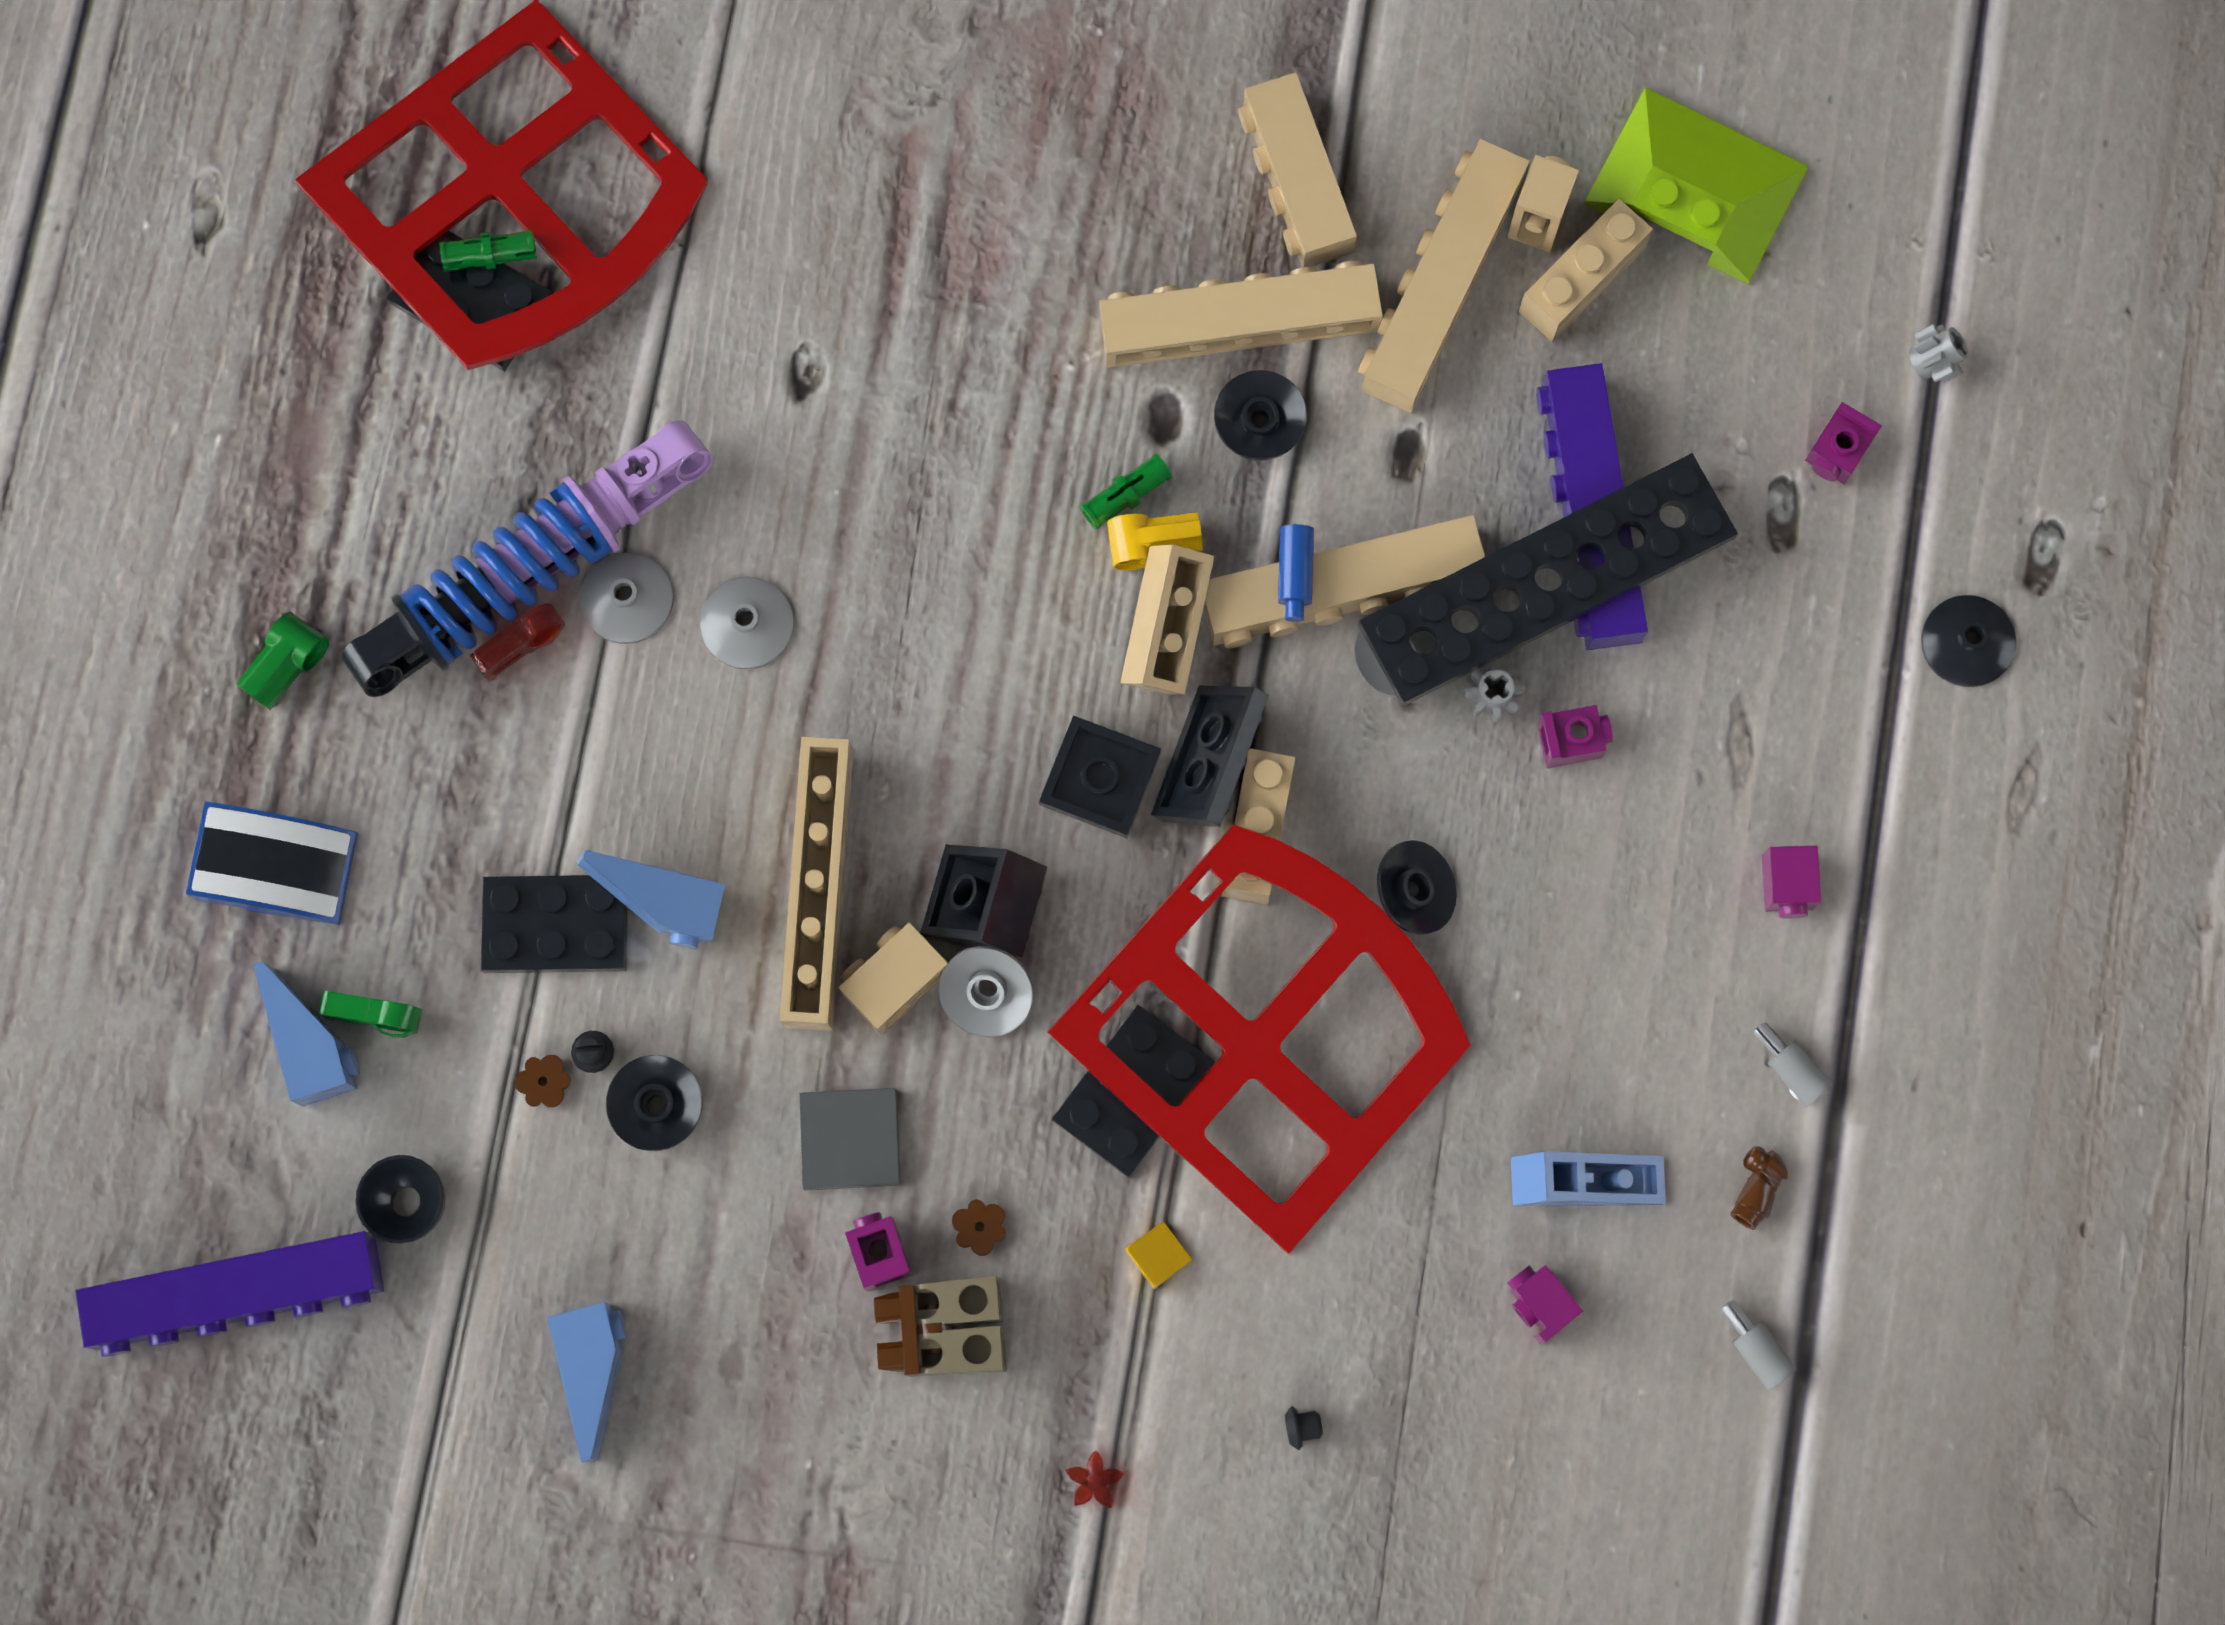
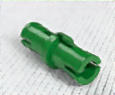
(488, 250)
(1125, 491)

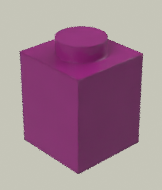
(1791, 880)

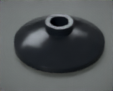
(1262, 394)
(1956, 658)
(1430, 884)
(635, 1087)

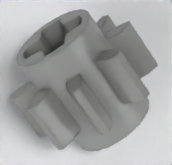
(1938, 353)
(1498, 703)

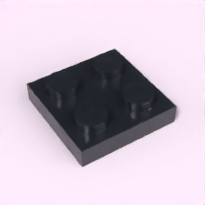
(1100, 776)

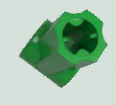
(289, 650)

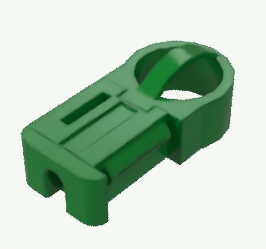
(371, 1012)

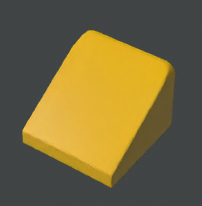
(1158, 1255)

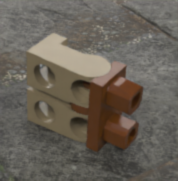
(928, 1332)

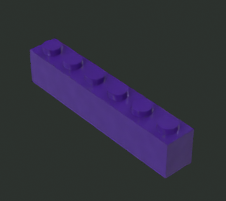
(1587, 470)
(228, 1292)

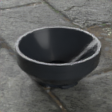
(379, 1188)

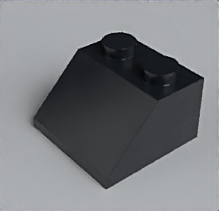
(984, 898)

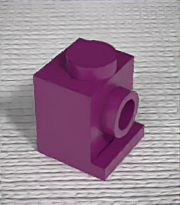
(1851, 428)
(1559, 744)
(877, 1271)
(1542, 1301)

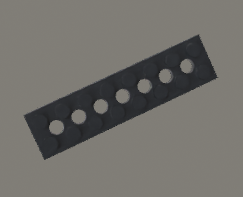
(1540, 610)

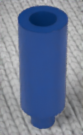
(1295, 570)

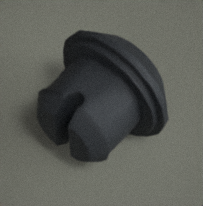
(592, 1051)
(1302, 1427)

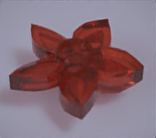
(1094, 1481)

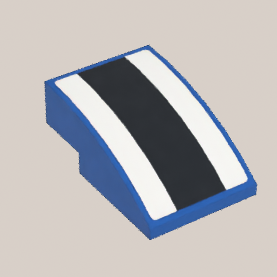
(271, 863)

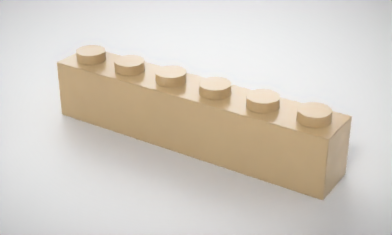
(1444, 275)
(1240, 314)
(1344, 581)
(816, 884)

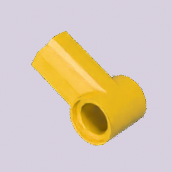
(1135, 533)

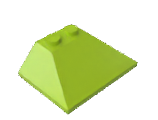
(1699, 182)

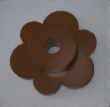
(535, 1070)
(966, 1220)

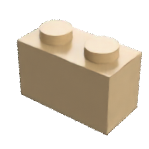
(1543, 202)
(892, 977)

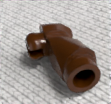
(1759, 1191)

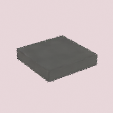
(849, 1139)

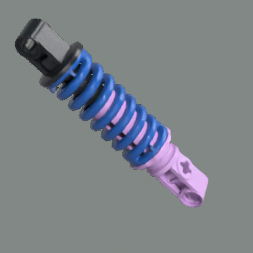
(575, 527)

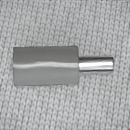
(1794, 1066)
(1759, 1348)

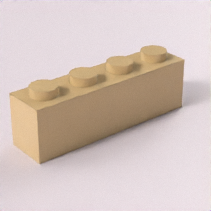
(1298, 171)

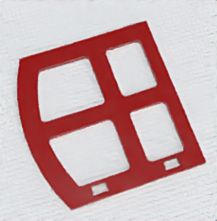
(496, 174)
(1254, 1046)

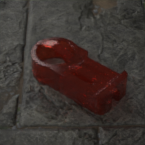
(530, 632)

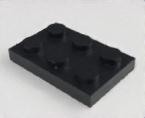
(475, 290)
(1210, 755)
(551, 925)
(1105, 1122)

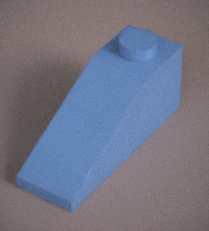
(662, 898)
(309, 1052)
(1587, 1179)
(589, 1363)

